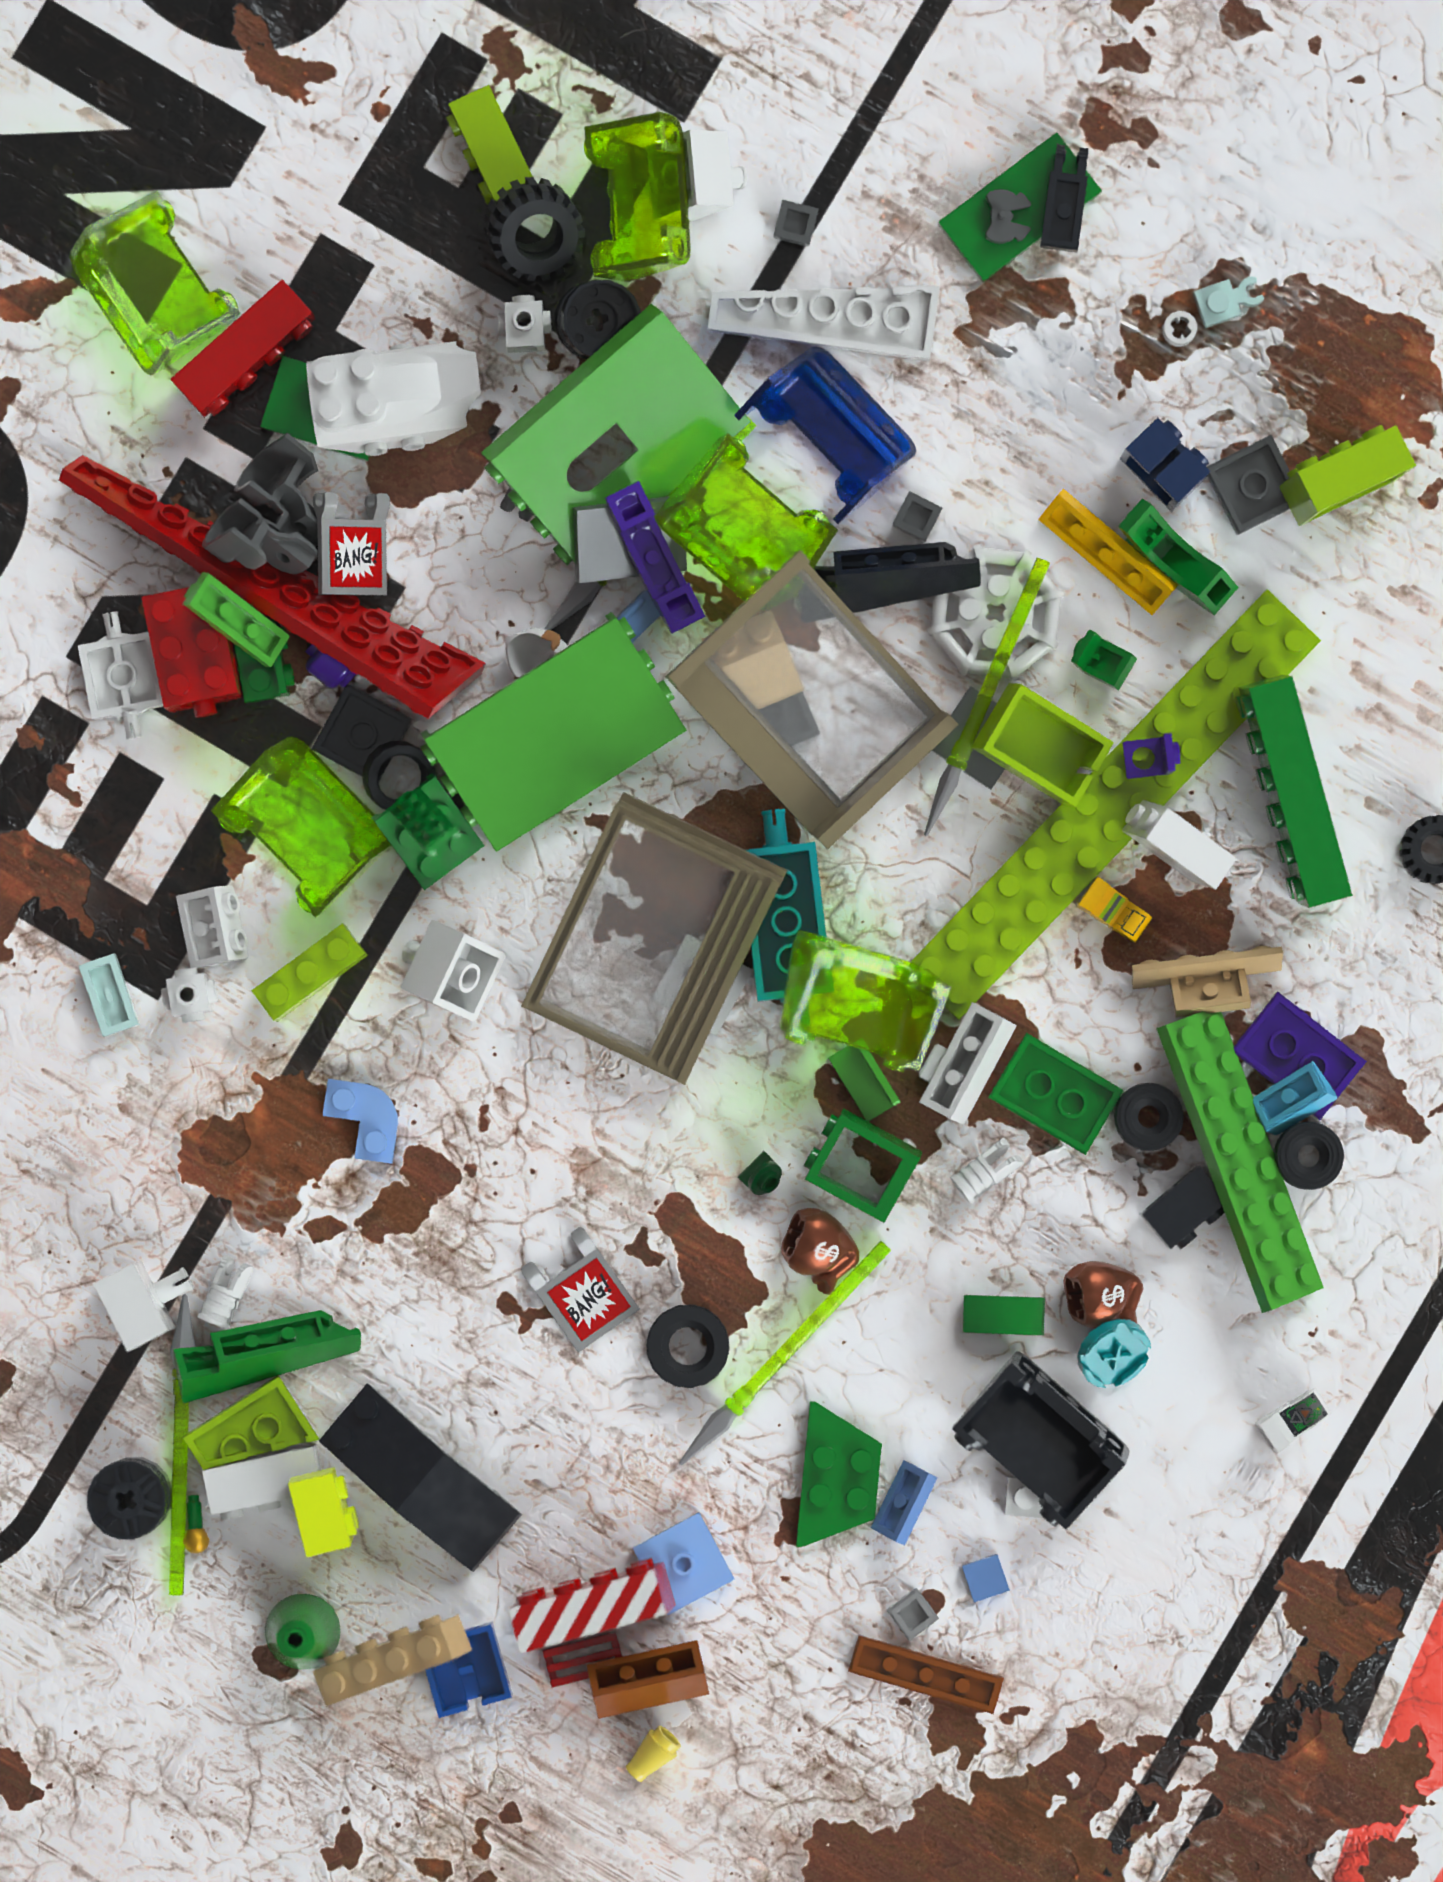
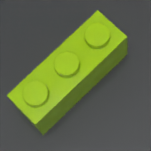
(488, 141)
(309, 972)

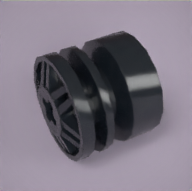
(606, 299)
(151, 1497)

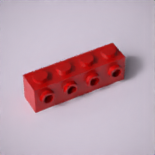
(243, 349)

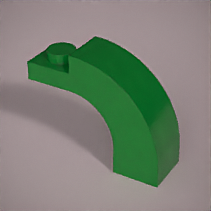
(1192, 572)

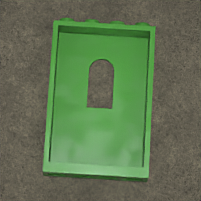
(647, 386)

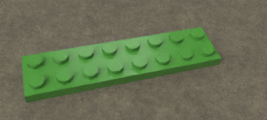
(1240, 1159)

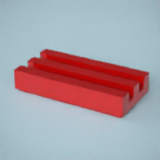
(582, 1675)

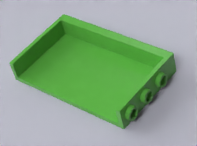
(555, 733)

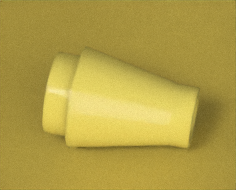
(654, 1752)

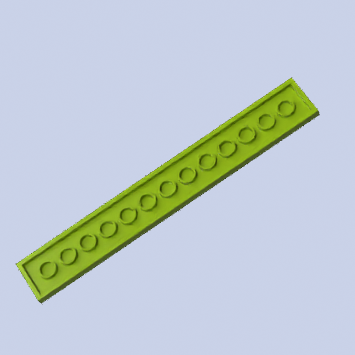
(1083, 839)

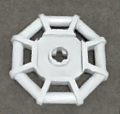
(986, 634)

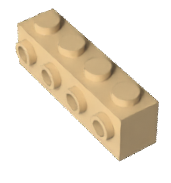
(392, 1660)

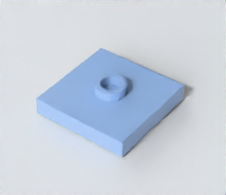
(690, 1559)

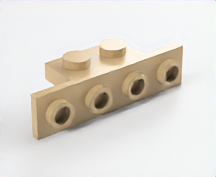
(1208, 982)

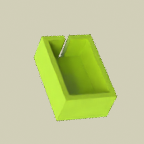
(1346, 473)
(1042, 744)

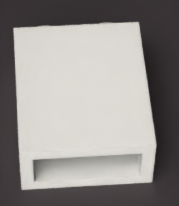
(1178, 843)

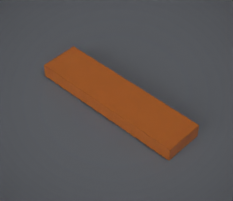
(926, 1674)

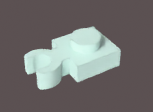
(1221, 302)

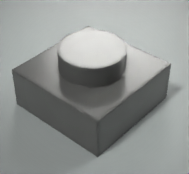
(795, 223)
(917, 516)

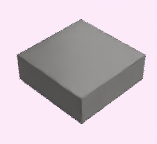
(912, 1614)

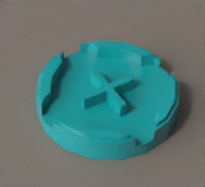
(1113, 1353)

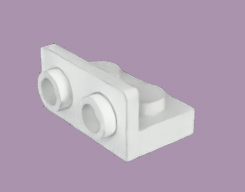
(212, 926)

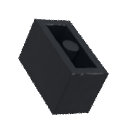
(1183, 1209)

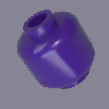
(327, 669)

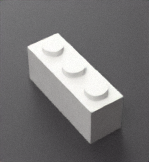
(967, 1063)
(256, 1481)

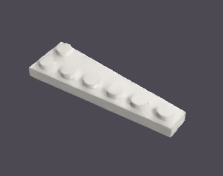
(860, 319)

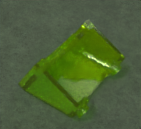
(149, 284)
(737, 522)
(305, 821)
(861, 1000)

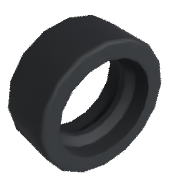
(380, 756)

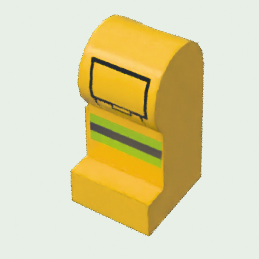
(1114, 910)

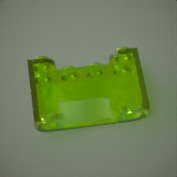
(645, 195)

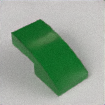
(1003, 1315)

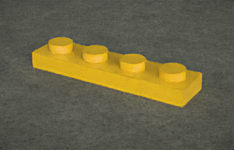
(1107, 552)

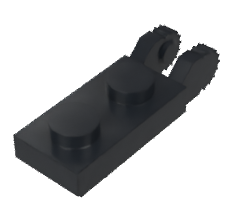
(1065, 203)

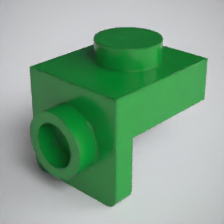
(1102, 660)

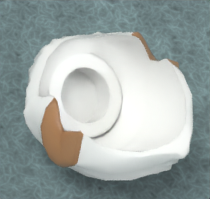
(531, 649)

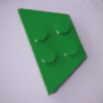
(837, 1477)

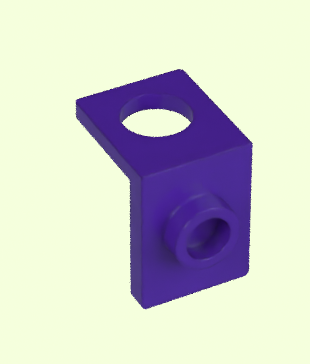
(1165, 756)

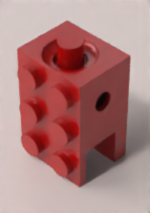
(190, 657)

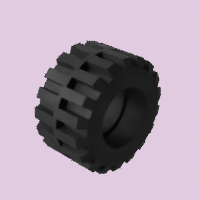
(551, 251)

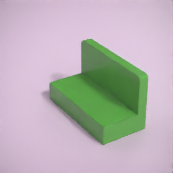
(864, 1081)

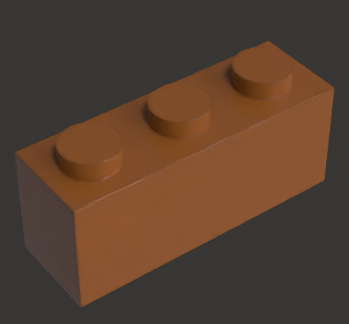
(647, 1679)

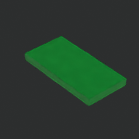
(971, 219)

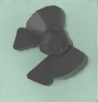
(1001, 205)

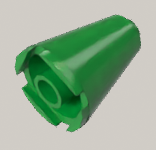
(312, 1620)

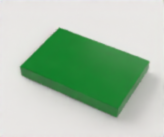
(291, 408)
(1055, 1093)

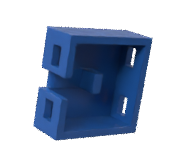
(471, 1674)

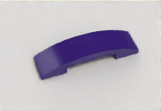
(653, 557)

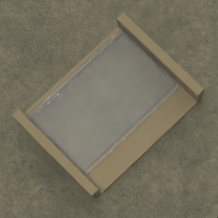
(811, 701)
(653, 937)

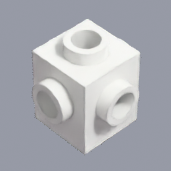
(529, 337)
(204, 995)

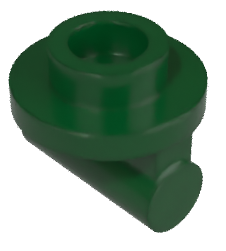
(762, 1174)

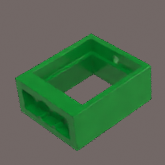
(905, 1168)

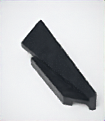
(898, 574)

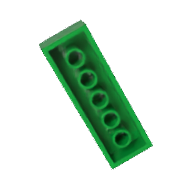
(1294, 791)

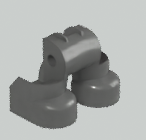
(251, 539)

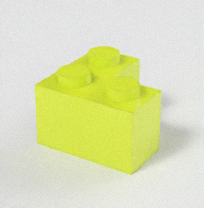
(323, 1511)

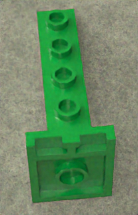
(428, 832)

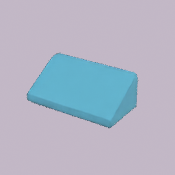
(1293, 1099)

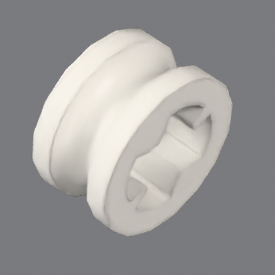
(1168, 329)

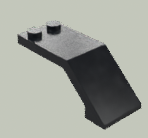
(419, 1478)

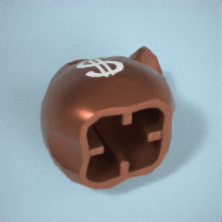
(819, 1247)
(1101, 1293)

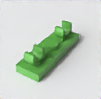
(235, 619)

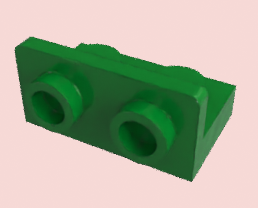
(264, 682)

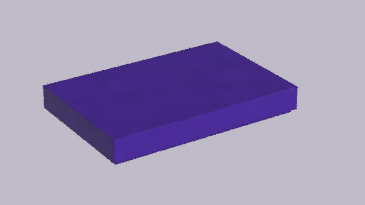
(1288, 1039)

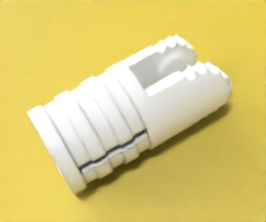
(980, 1176)
(223, 1301)

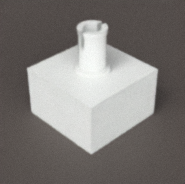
(709, 173)
(451, 970)
(139, 1304)

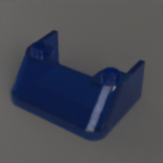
(838, 420)

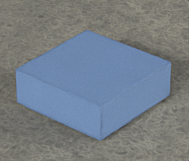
(985, 1577)

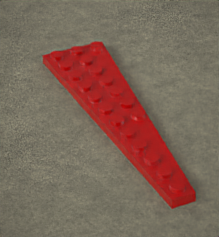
(357, 637)

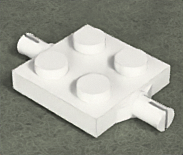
(120, 675)

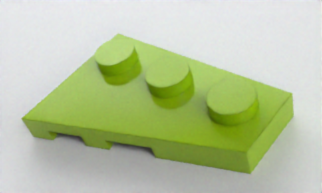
(251, 1426)

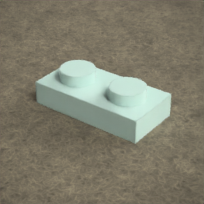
(109, 995)

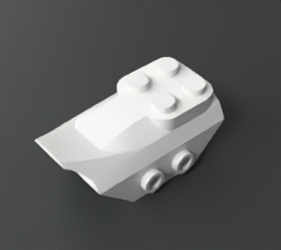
(391, 397)

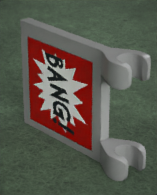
(352, 550)
(584, 1297)

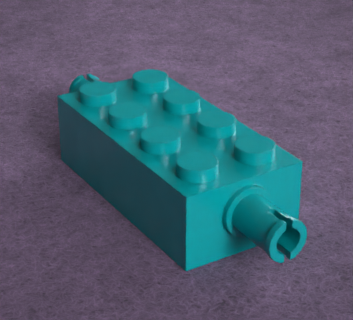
(794, 907)

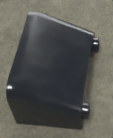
(1043, 1439)

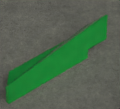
(261, 1352)

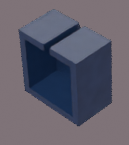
(1165, 463)

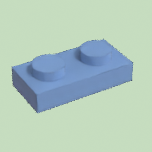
(904, 1502)

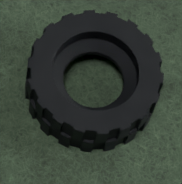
(675, 1372)

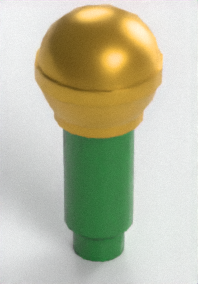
(196, 1538)

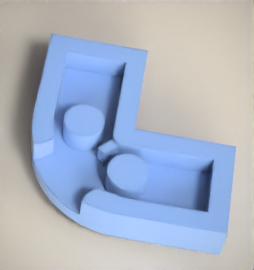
(374, 1111)

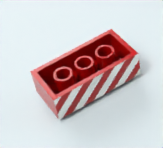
(592, 1606)

